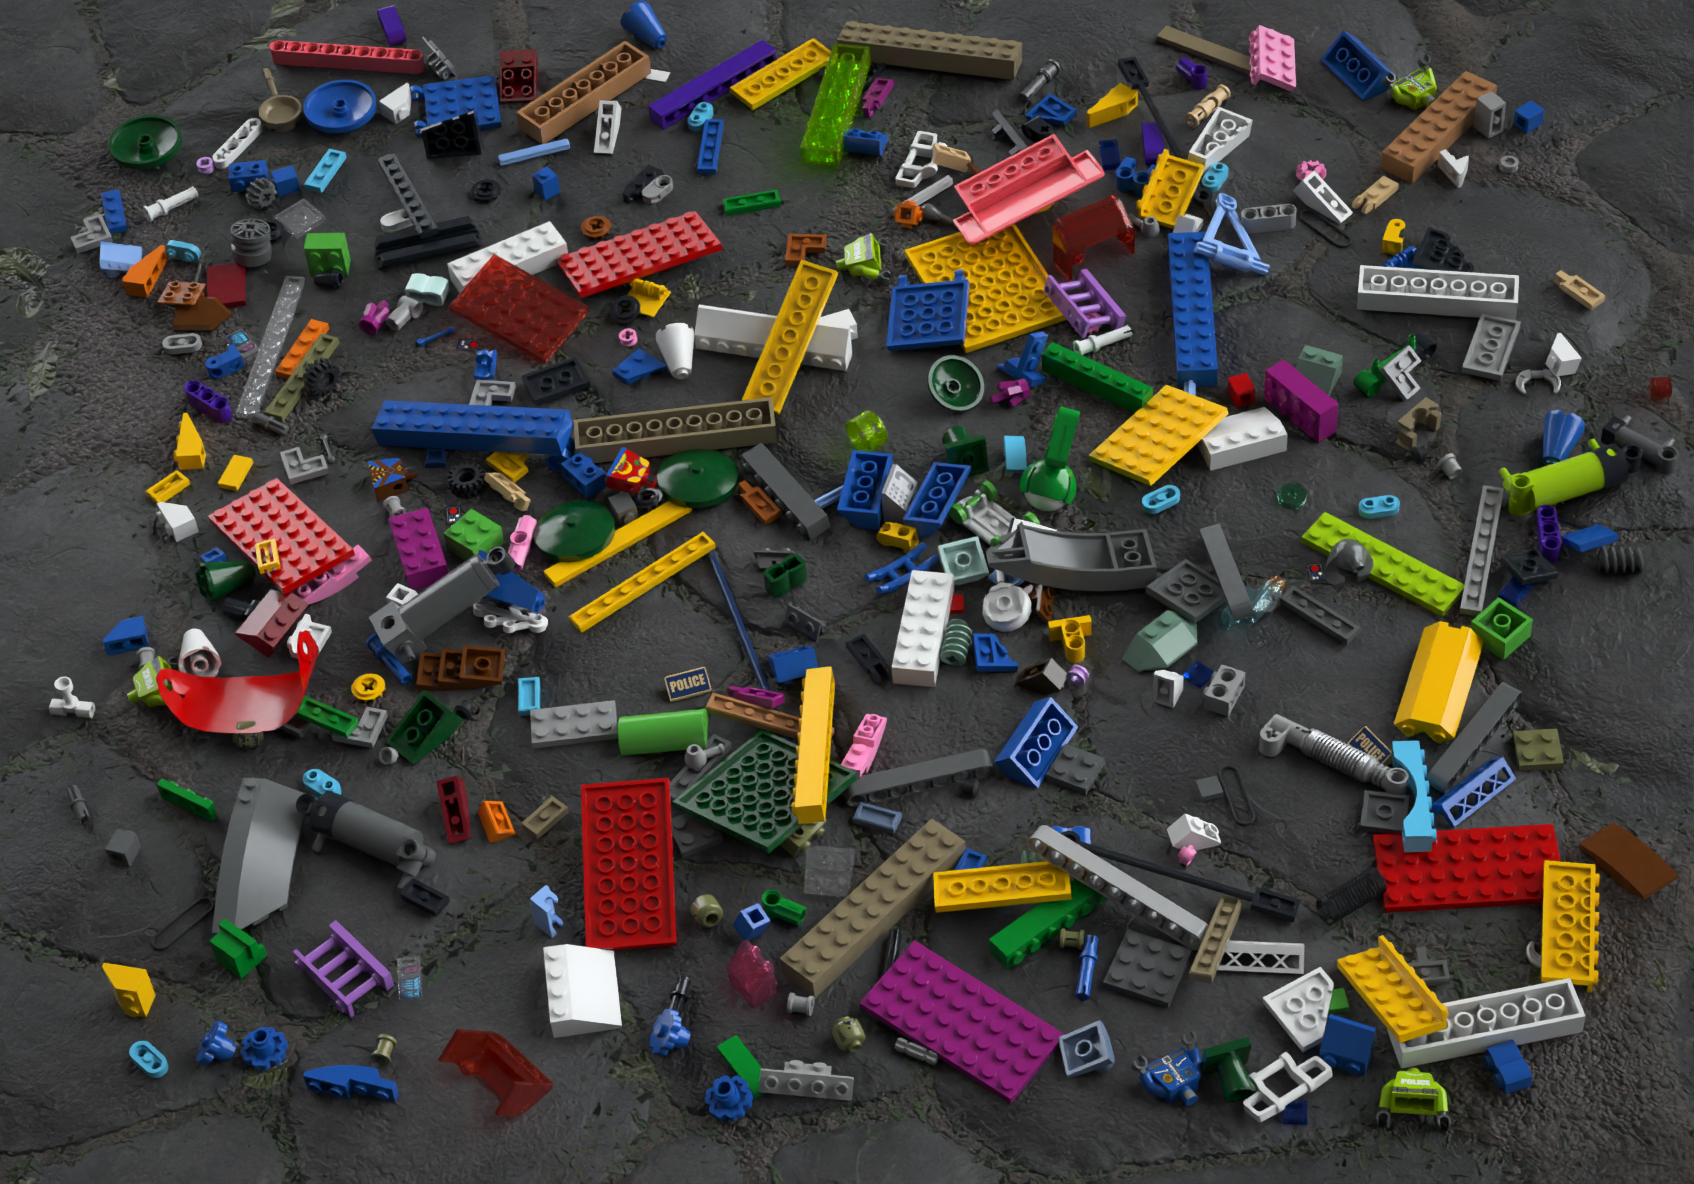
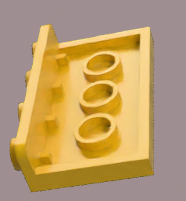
(1169, 189)

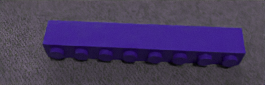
(710, 84)

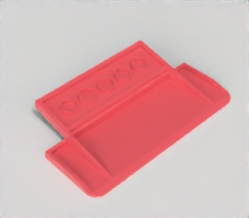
(1022, 187)

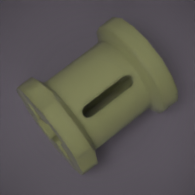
(1071, 943)
(383, 1050)

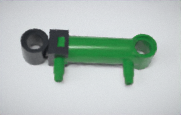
(1372, 380)

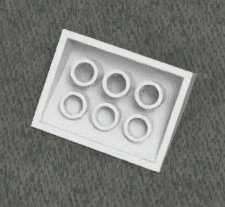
(1243, 439)
(581, 990)

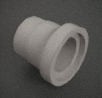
(1449, 466)

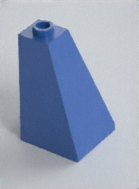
(515, 592)

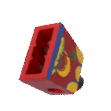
(629, 473)

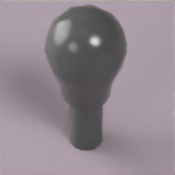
(931, 213)

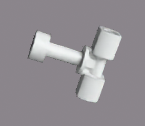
(69, 703)

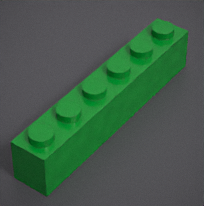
(1095, 378)
(1042, 924)

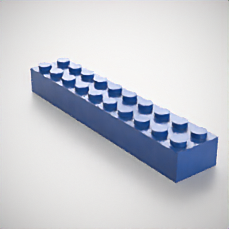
(1192, 311)
(473, 427)

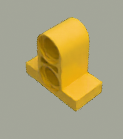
(1072, 634)

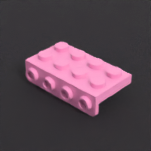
(1272, 58)

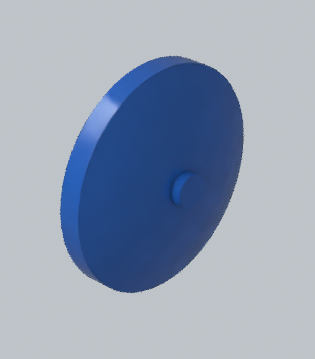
(340, 106)

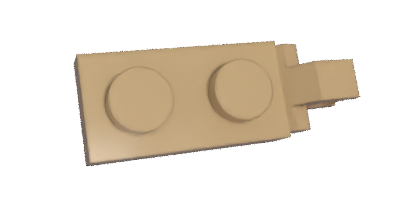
(1579, 290)
(508, 489)

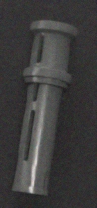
(1043, 76)

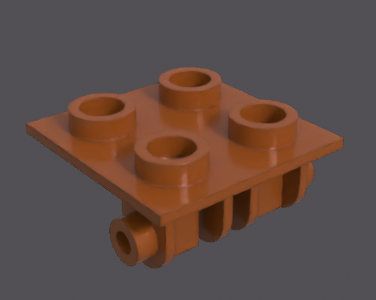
(182, 293)

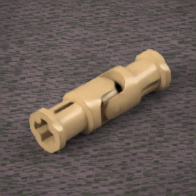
(1207, 105)

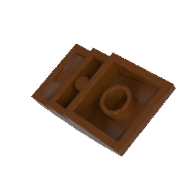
(460, 669)
(1628, 861)

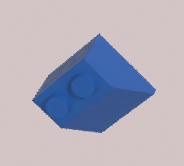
(792, 663)
(1347, 1045)

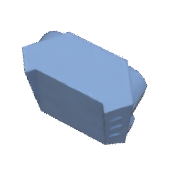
(118, 258)

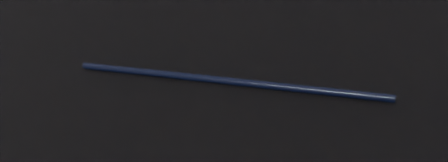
(739, 625)

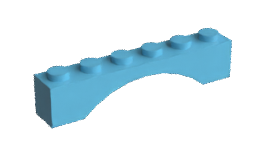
(1417, 826)

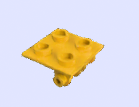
(649, 295)

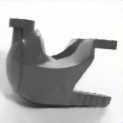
(1348, 556)

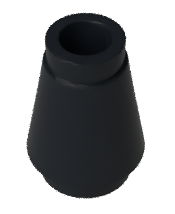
(329, 278)

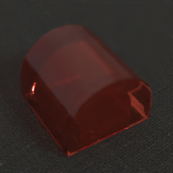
(1660, 387)

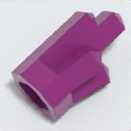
(374, 317)
(1013, 391)

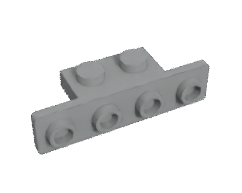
(806, 1080)

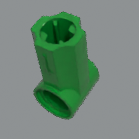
(782, 908)

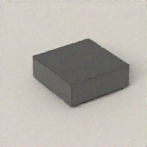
(1209, 788)

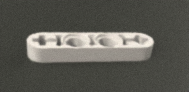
(250, 129)

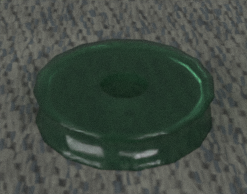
(1288, 502)

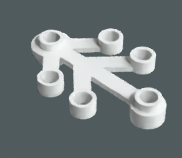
(534, 622)

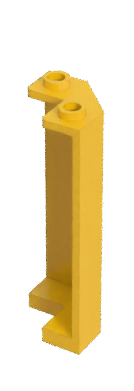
(1439, 682)

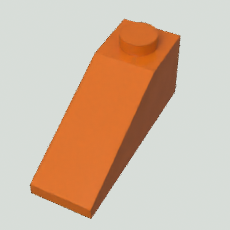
(144, 274)

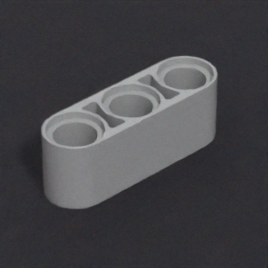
(1269, 218)

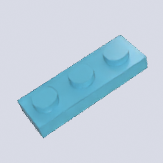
(325, 171)

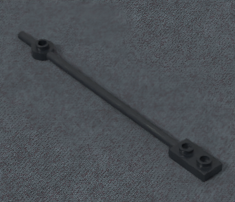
(1137, 79)
(1262, 901)

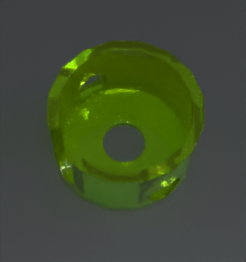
(873, 438)

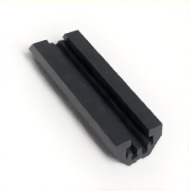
(408, 246)

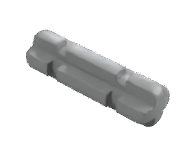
(916, 1051)

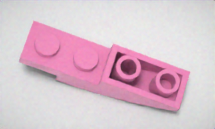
(333, 579)
(865, 744)

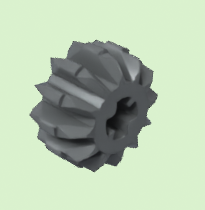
(260, 193)

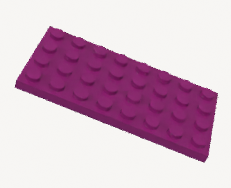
(962, 1021)

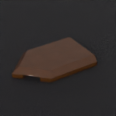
(202, 317)

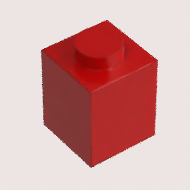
(1241, 390)

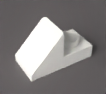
(1453, 168)
(1188, 224)

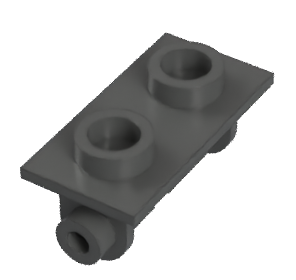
(766, 557)
(804, 622)

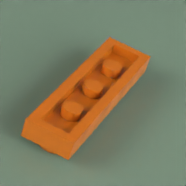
(301, 347)

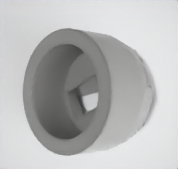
(387, 759)

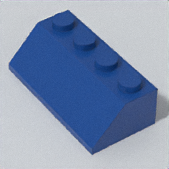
(1356, 66)
(863, 487)
(935, 497)
(1036, 743)

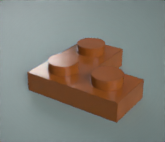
(801, 244)

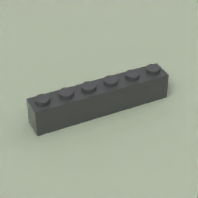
(785, 491)

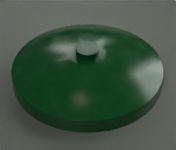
(145, 142)
(697, 478)
(574, 531)

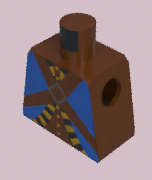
(390, 477)

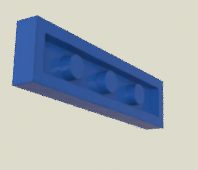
(710, 146)

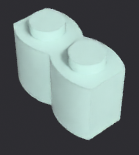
(427, 289)

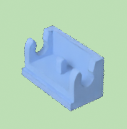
(544, 911)

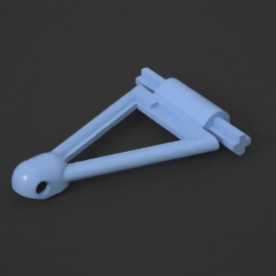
(1225, 254)

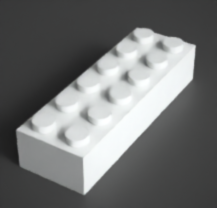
(529, 250)
(922, 628)

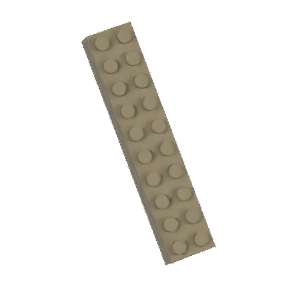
(935, 50)
(677, 430)
(871, 908)

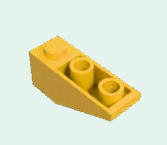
(1115, 104)
(190, 449)

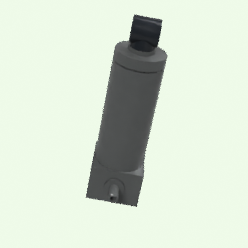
(406, 626)

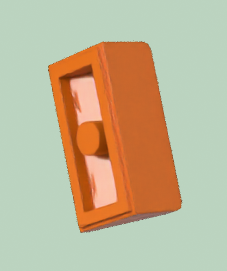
(495, 821)

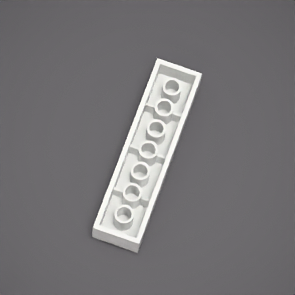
(1437, 292)
(1494, 1018)

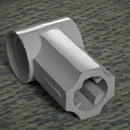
(402, 314)

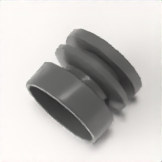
(250, 242)

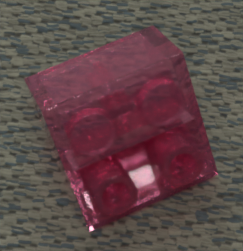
(752, 974)

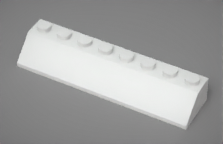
(747, 334)

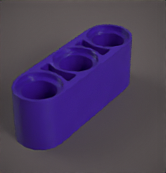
(391, 25)
(1152, 141)
(208, 401)
(1548, 532)

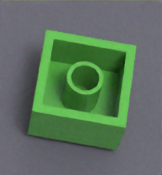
(327, 253)
(472, 534)
(1502, 628)

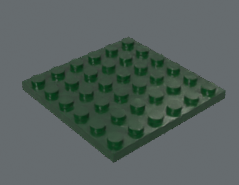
(753, 792)

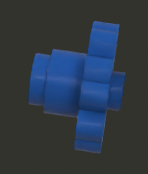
(668, 1033)
(215, 1045)
(264, 1048)
(729, 1098)

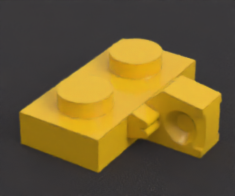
(510, 465)

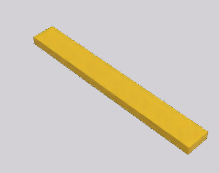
(622, 539)
(642, 582)

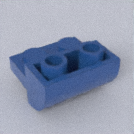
(865, 142)

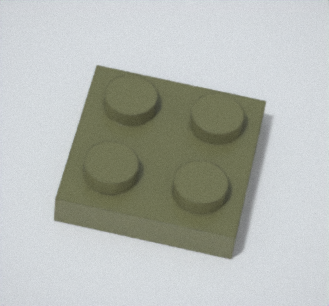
(1538, 749)

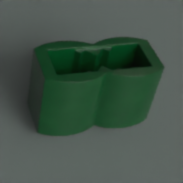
(785, 575)

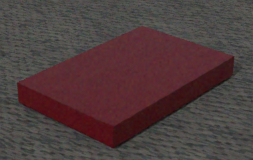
(227, 284)

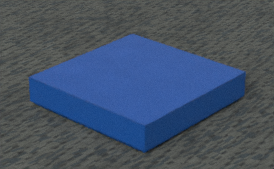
(1590, 538)

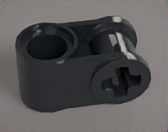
(1036, 129)

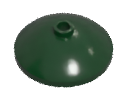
(961, 377)

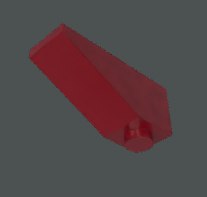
(454, 808)

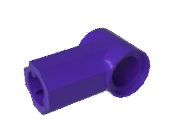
(1195, 73)

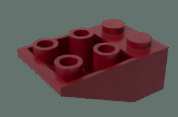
(518, 75)

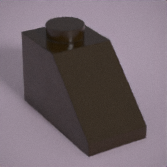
(1043, 677)

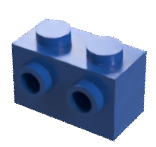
(245, 172)
(584, 475)

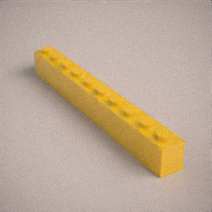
(814, 746)

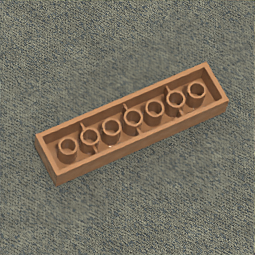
(582, 92)
(1435, 128)

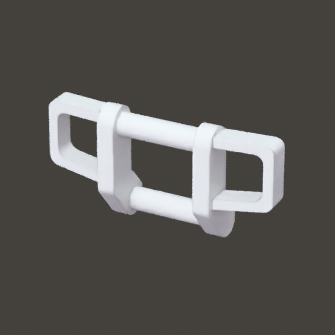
(918, 172)
(1296, 1072)

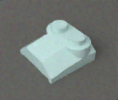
(963, 560)

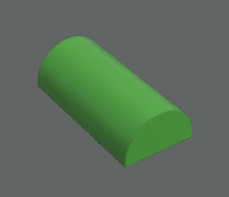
(662, 731)

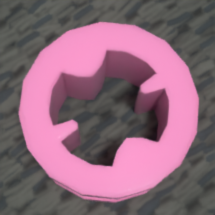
(628, 333)

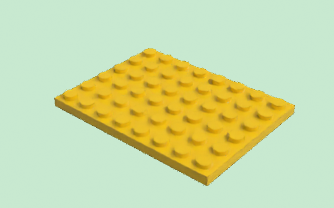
(1003, 281)

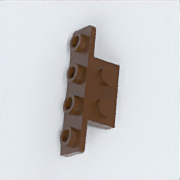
(1043, 597)

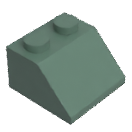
(1320, 367)

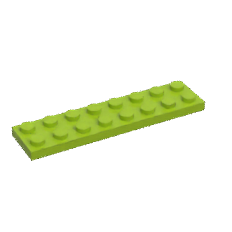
(1390, 567)

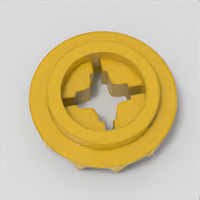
(368, 680)

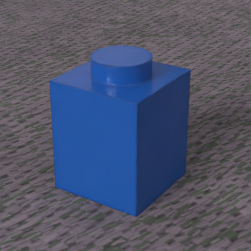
(1528, 117)
(285, 181)
(545, 183)
(751, 922)

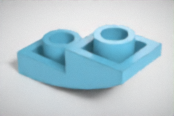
(1015, 454)

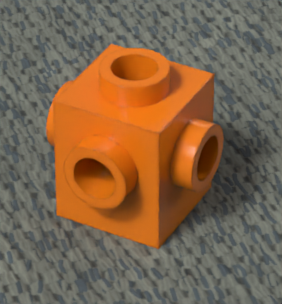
(901, 211)

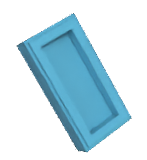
(528, 695)

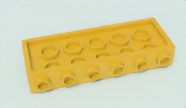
(1569, 923)
(1394, 991)

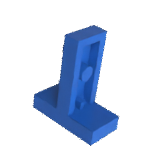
(1026, 365)

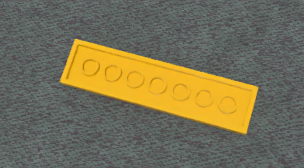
(791, 334)

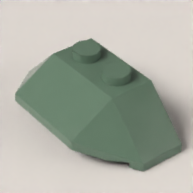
(1161, 643)

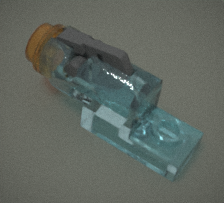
(1263, 600)

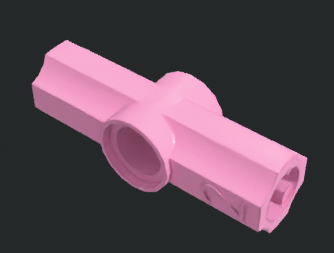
(521, 541)

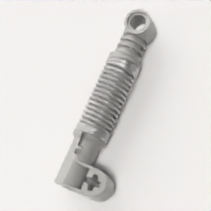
(1315, 743)

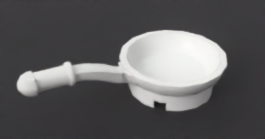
(1006, 606)

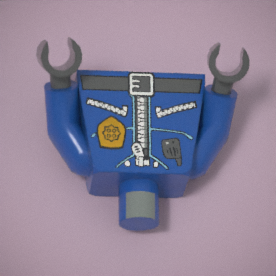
(1174, 1074)

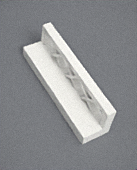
(1264, 948)

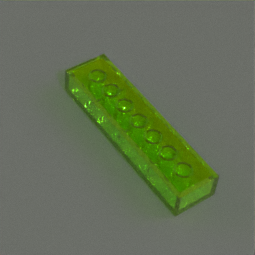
(835, 105)

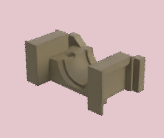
(1423, 412)

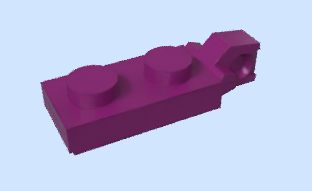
(876, 95)
(756, 696)

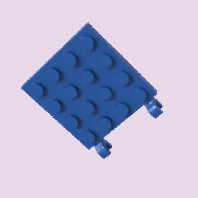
(459, 97)
(928, 313)

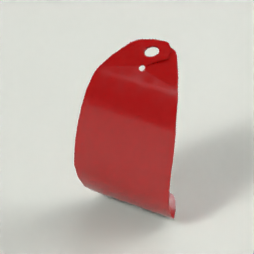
(221, 703)

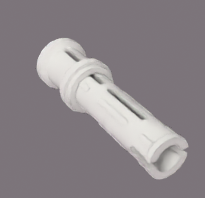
(162, 207)
(1094, 342)

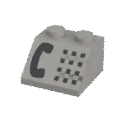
(897, 495)

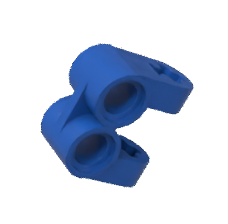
(1129, 180)

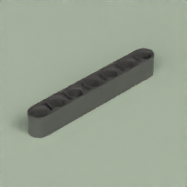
(1226, 572)
(1474, 737)
(919, 777)

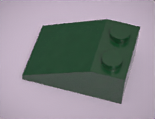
(423, 727)

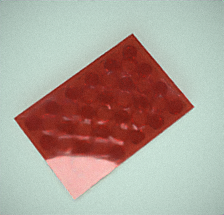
(519, 308)

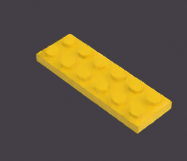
(781, 74)
(1000, 886)

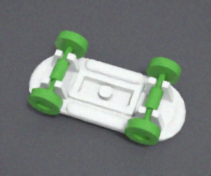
(984, 516)

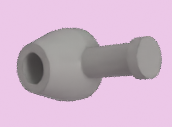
(1149, 227)
(697, 757)

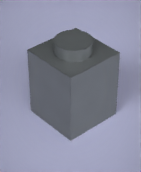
(623, 508)
(123, 847)

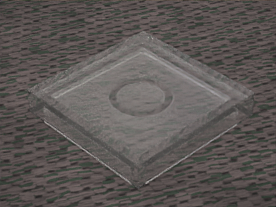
(300, 218)

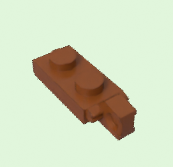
(759, 503)

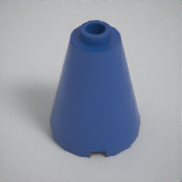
(644, 24)
(1560, 435)

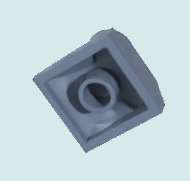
(1087, 1050)

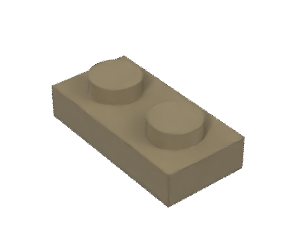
(544, 817)

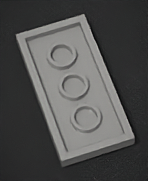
(1491, 347)
(574, 724)

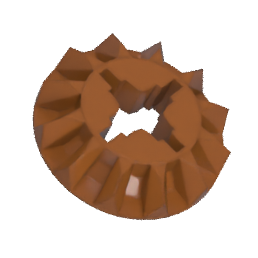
(595, 222)

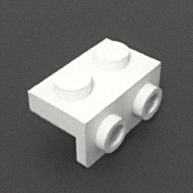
(318, 631)

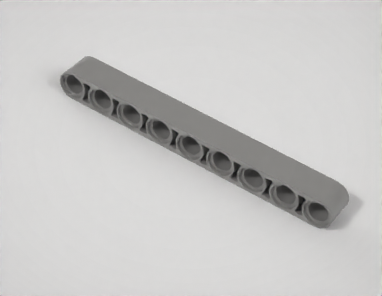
(1118, 887)

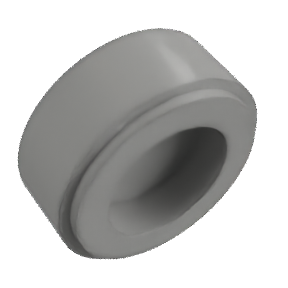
(1508, 164)

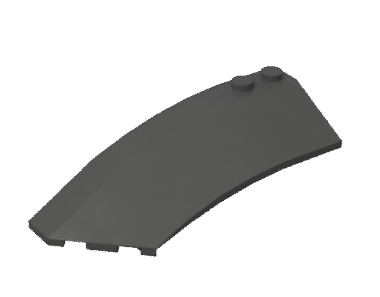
(1076, 559)
(258, 853)

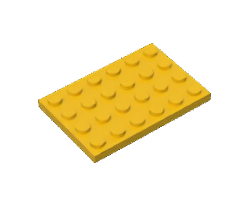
(1158, 435)

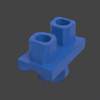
(485, 365)

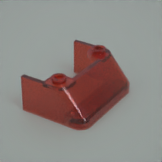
(1087, 228)
(500, 1067)

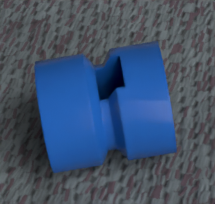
(554, 461)

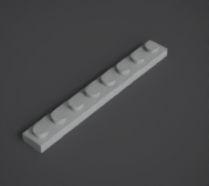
(1481, 551)

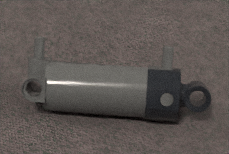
(366, 831)

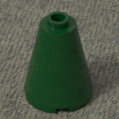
(223, 577)

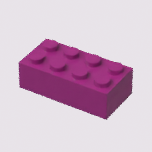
(1301, 401)
(418, 548)

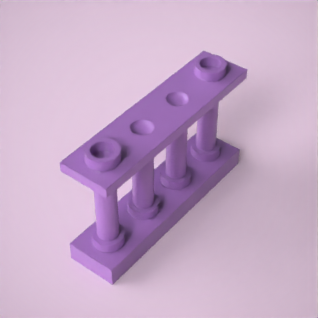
(1092, 292)
(351, 950)

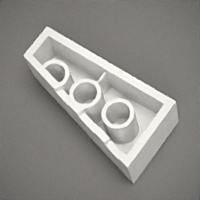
(1219, 137)

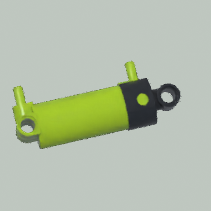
(1571, 477)

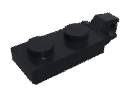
(635, 187)

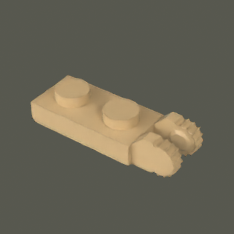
(1375, 194)

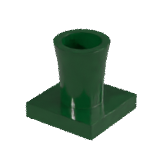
(966, 450)
(1228, 1062)

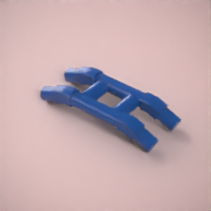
(906, 561)

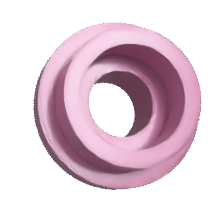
(1186, 855)

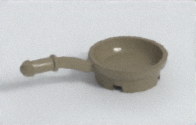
(279, 111)

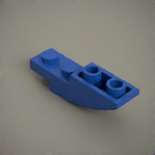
(344, 1079)

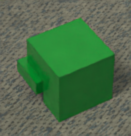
(236, 949)

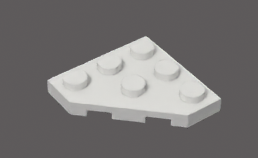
(1303, 1007)

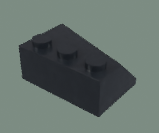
(453, 137)

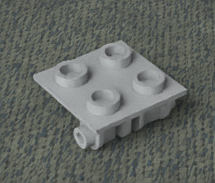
(437, 62)

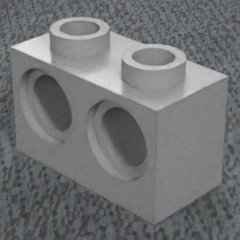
(1224, 690)

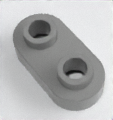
(182, 343)

